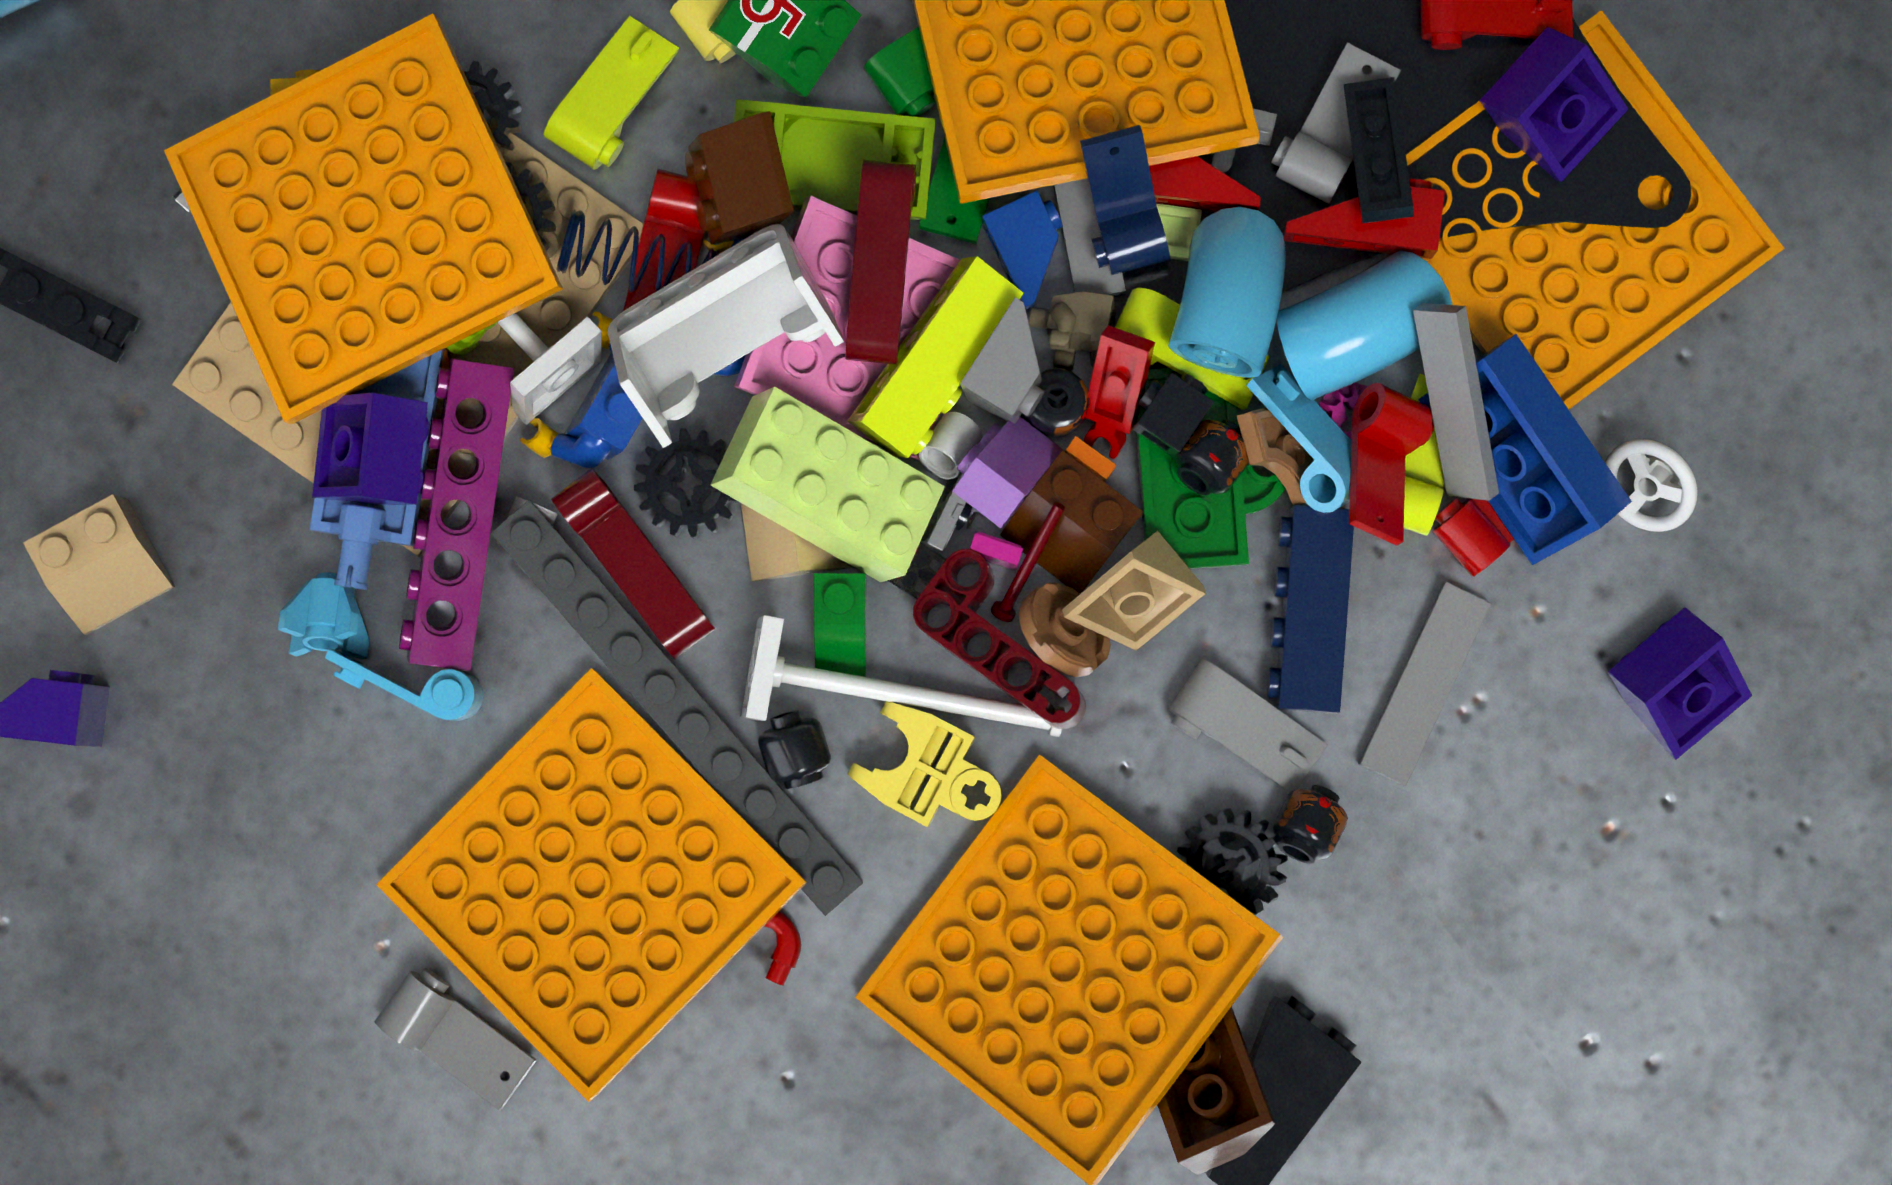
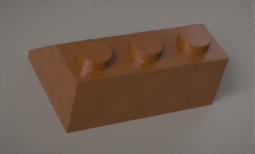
(1216, 1102)

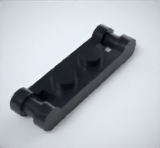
(64, 307)

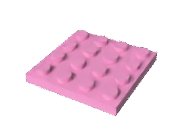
(817, 369)

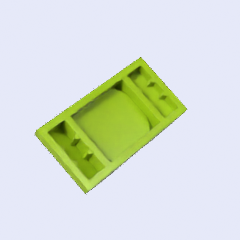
(827, 148)

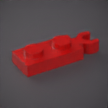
(1117, 386)

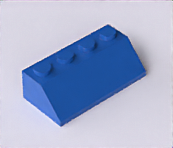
(1544, 464)

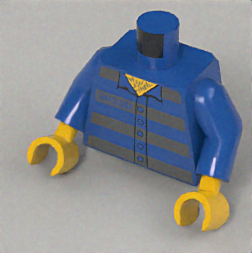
(601, 423)

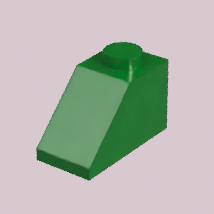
(840, 622)

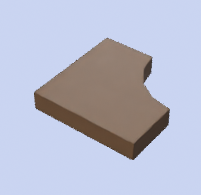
(1276, 449)

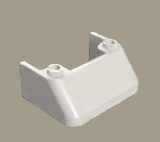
(713, 320)

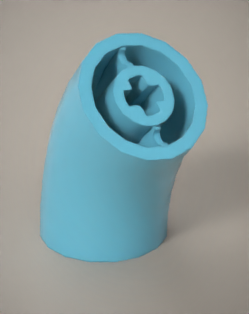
(1231, 292)
(1358, 323)

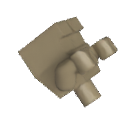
(1074, 324)

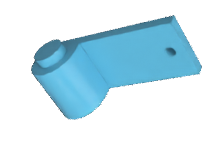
(1327, 479)
(446, 695)

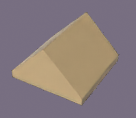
(781, 553)
(1137, 595)

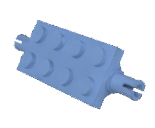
(367, 523)

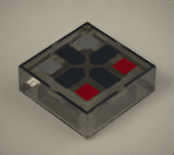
(920, 572)

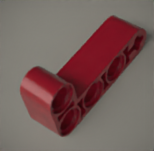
(880, 261)
(633, 563)
(1003, 652)

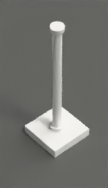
(552, 368)
(770, 670)

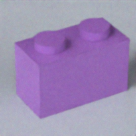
(1004, 469)

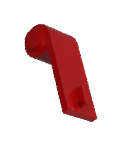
(1451, 21)
(674, 214)
(1383, 433)
(1472, 533)

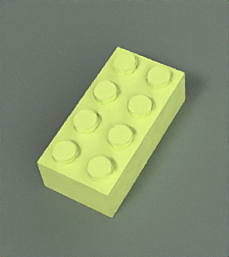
(827, 485)

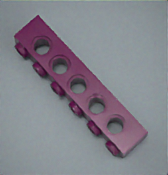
(454, 643)

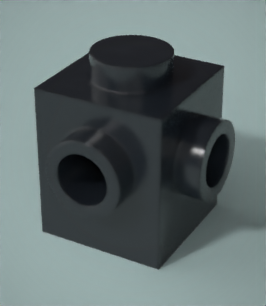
(1172, 411)

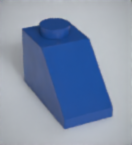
(1024, 242)

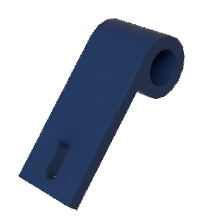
(1123, 202)

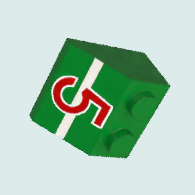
(786, 38)

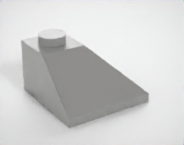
(1007, 369)

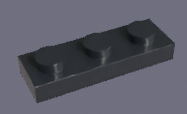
(1378, 150)

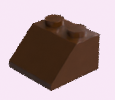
(739, 179)
(1087, 531)

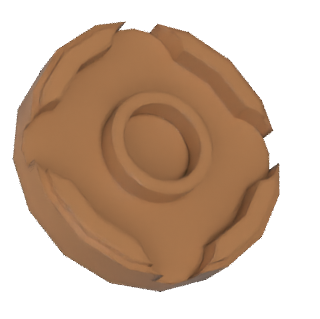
(1056, 639)

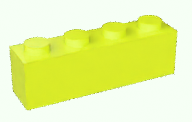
(934, 359)

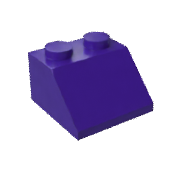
(1555, 102)
(371, 450)
(1681, 682)
(56, 710)

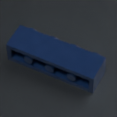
(1313, 610)

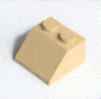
(99, 563)

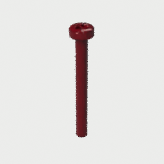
(1004, 609)

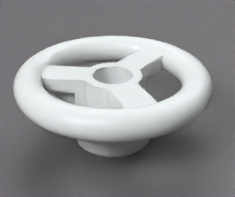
(1655, 478)

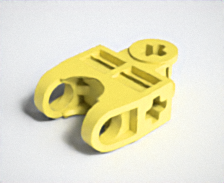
(925, 738)

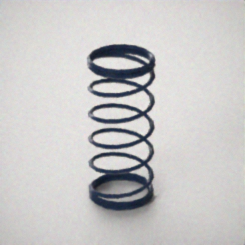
(579, 217)

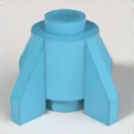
(324, 619)

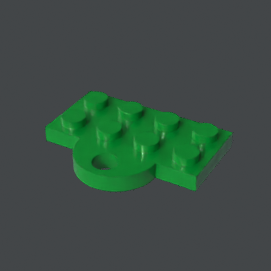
(1199, 527)

